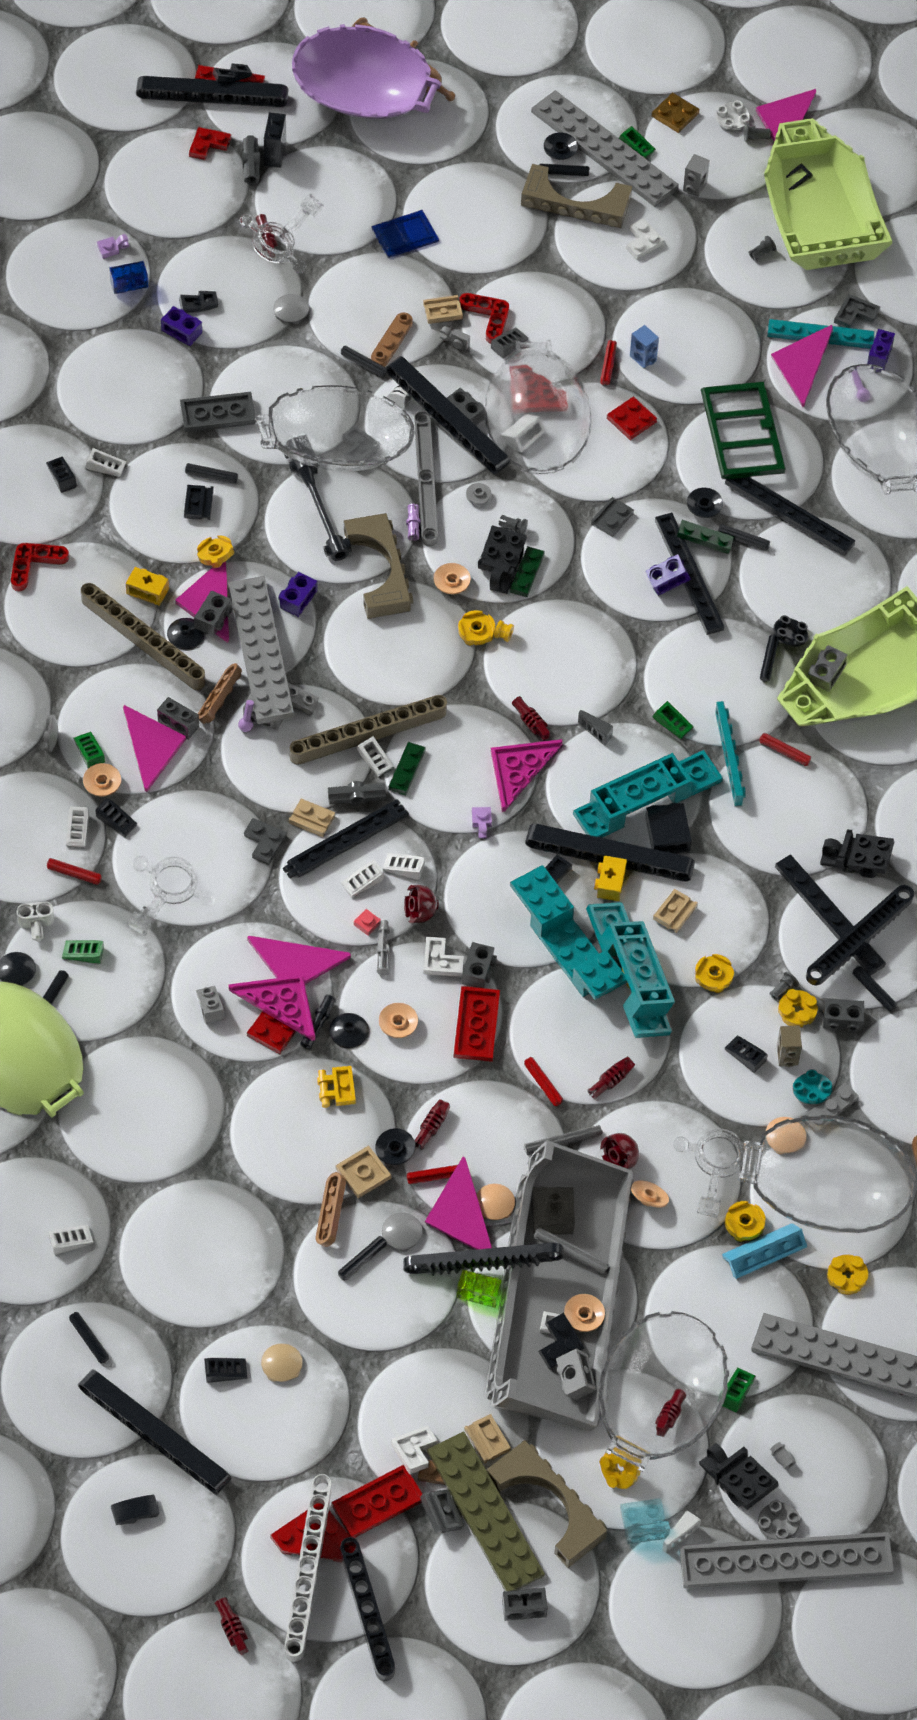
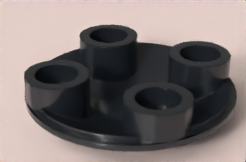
(791, 631)
(17, 968)

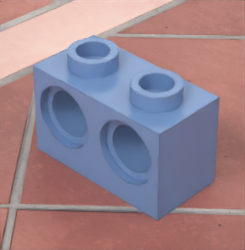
(644, 346)

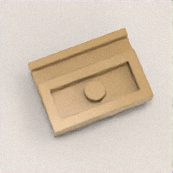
(442, 309)
(312, 817)
(675, 910)
(487, 1438)

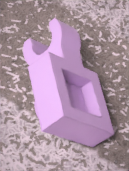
(110, 246)
(482, 819)

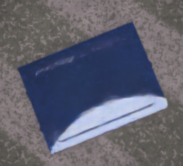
(405, 233)

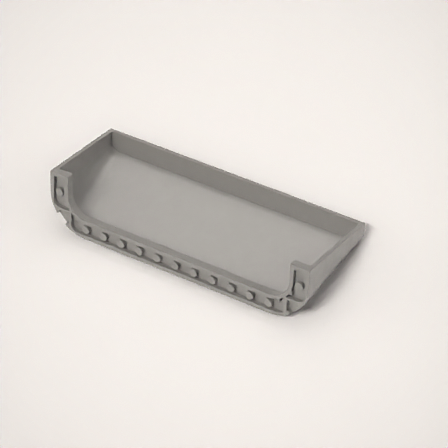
(516, 1372)

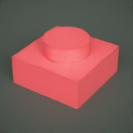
(367, 922)

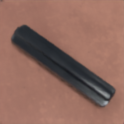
(572, 170)
(363, 361)
(211, 473)
(745, 537)
(769, 658)
(56, 986)
(874, 988)
(362, 1257)
(88, 1337)

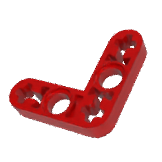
(492, 310)
(31, 555)

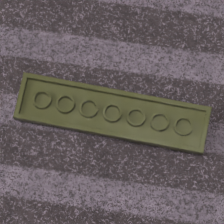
(485, 1512)

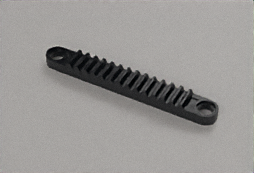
(859, 935)
(483, 1258)

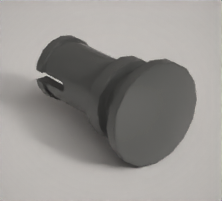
(753, 132)
(764, 247)
(514, 524)
(785, 984)

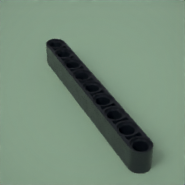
(212, 91)
(447, 415)
(595, 848)
(154, 1432)

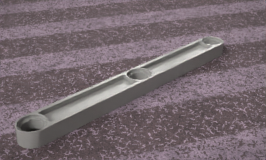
(426, 489)

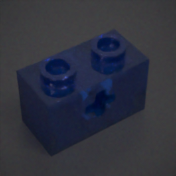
(128, 277)

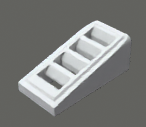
(103, 468)
(371, 742)
(81, 815)
(410, 872)
(360, 874)
(68, 1232)
(683, 1529)

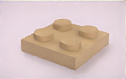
(363, 1171)

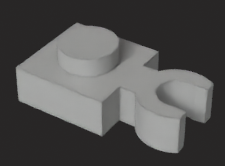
(458, 339)

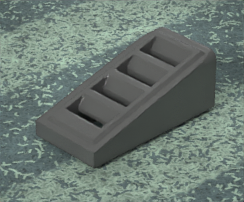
(503, 351)
(598, 728)

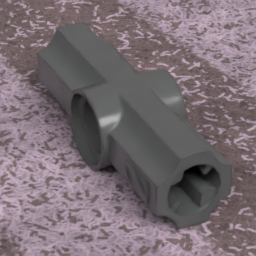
(251, 160)
(356, 793)

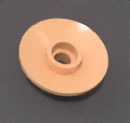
(455, 573)
(102, 773)
(398, 1013)
(649, 1194)
(586, 1305)

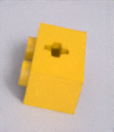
(147, 586)
(611, 878)

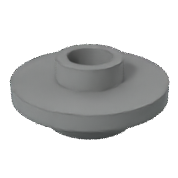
(478, 493)

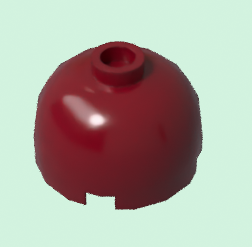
(420, 904)
(620, 1150)

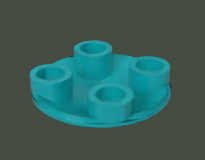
(812, 1087)

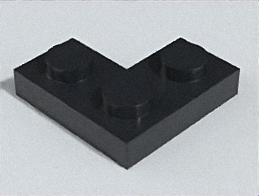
(564, 1337)

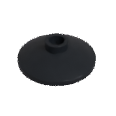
(560, 146)
(704, 502)
(184, 639)
(349, 1037)
(393, 1139)

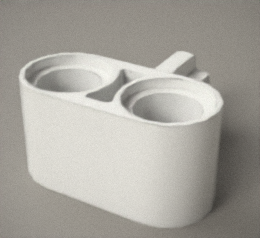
(35, 920)

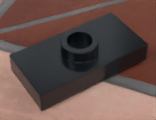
(558, 868)

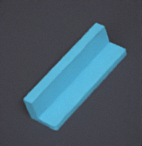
(765, 1250)

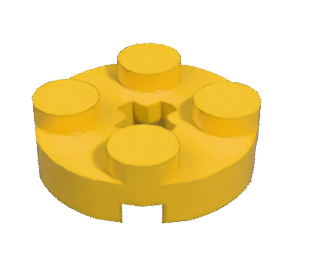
(221, 548)
(480, 636)
(711, 963)
(797, 998)
(745, 1231)
(841, 1282)
(615, 1477)

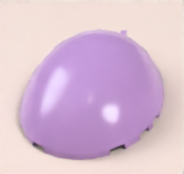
(363, 72)

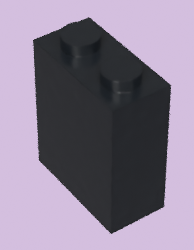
(275, 140)
(668, 828)

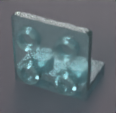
(644, 1521)

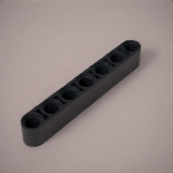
(371, 1618)

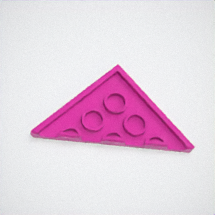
(785, 110)
(801, 362)
(195, 595)
(152, 744)
(518, 765)
(294, 959)
(280, 998)
(459, 1212)

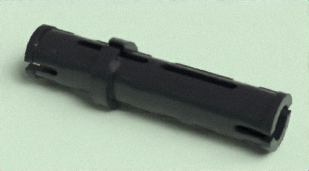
(321, 1015)

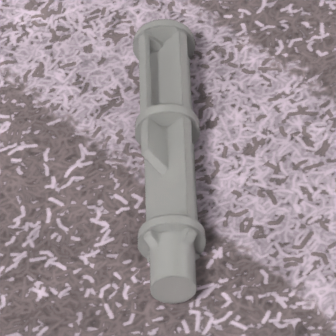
(383, 948)

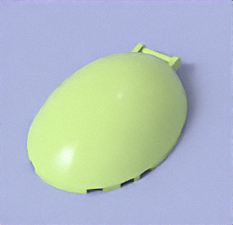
(36, 1054)

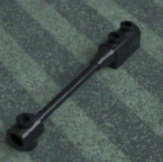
(335, 546)

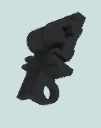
(501, 556)
(862, 853)
(739, 1475)

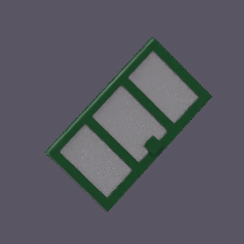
(743, 430)

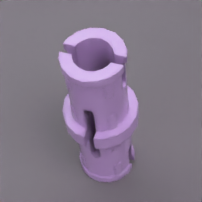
(413, 522)

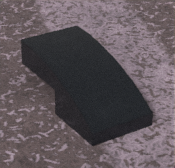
(235, 73)
(196, 303)
(135, 1508)

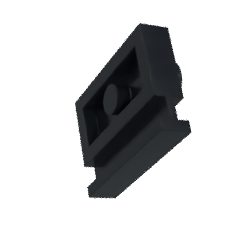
(198, 502)

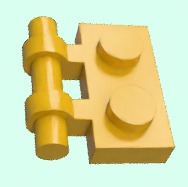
(343, 1086)

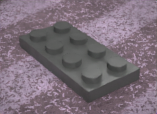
(217, 411)

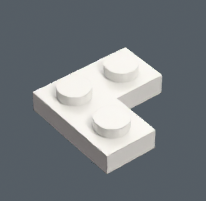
(646, 240)
(437, 962)
(410, 1448)

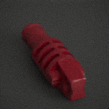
(269, 238)
(531, 718)
(612, 1077)
(432, 1123)
(670, 1413)
(232, 1626)

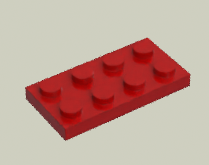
(476, 1024)
(377, 1501)

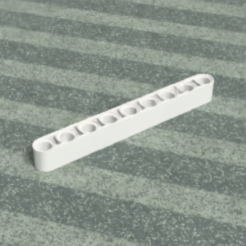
(308, 1577)

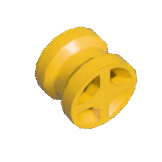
(504, 631)

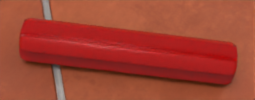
(608, 362)
(785, 749)
(74, 871)
(543, 1081)
(430, 1174)

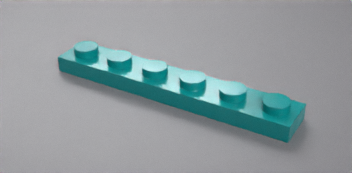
(839, 336)
(731, 759)

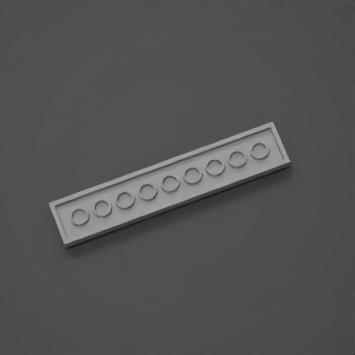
(605, 148)
(261, 650)
(837, 1354)
(786, 1560)

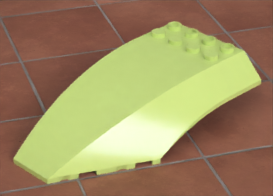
(834, 212)
(878, 671)

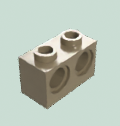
(789, 1046)

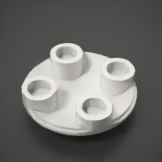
(732, 115)

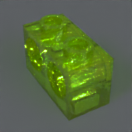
(478, 1288)

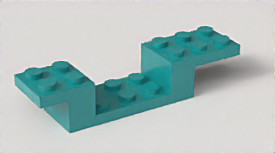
(645, 786)
(563, 938)
(630, 941)

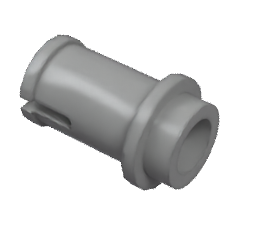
(779, 1451)

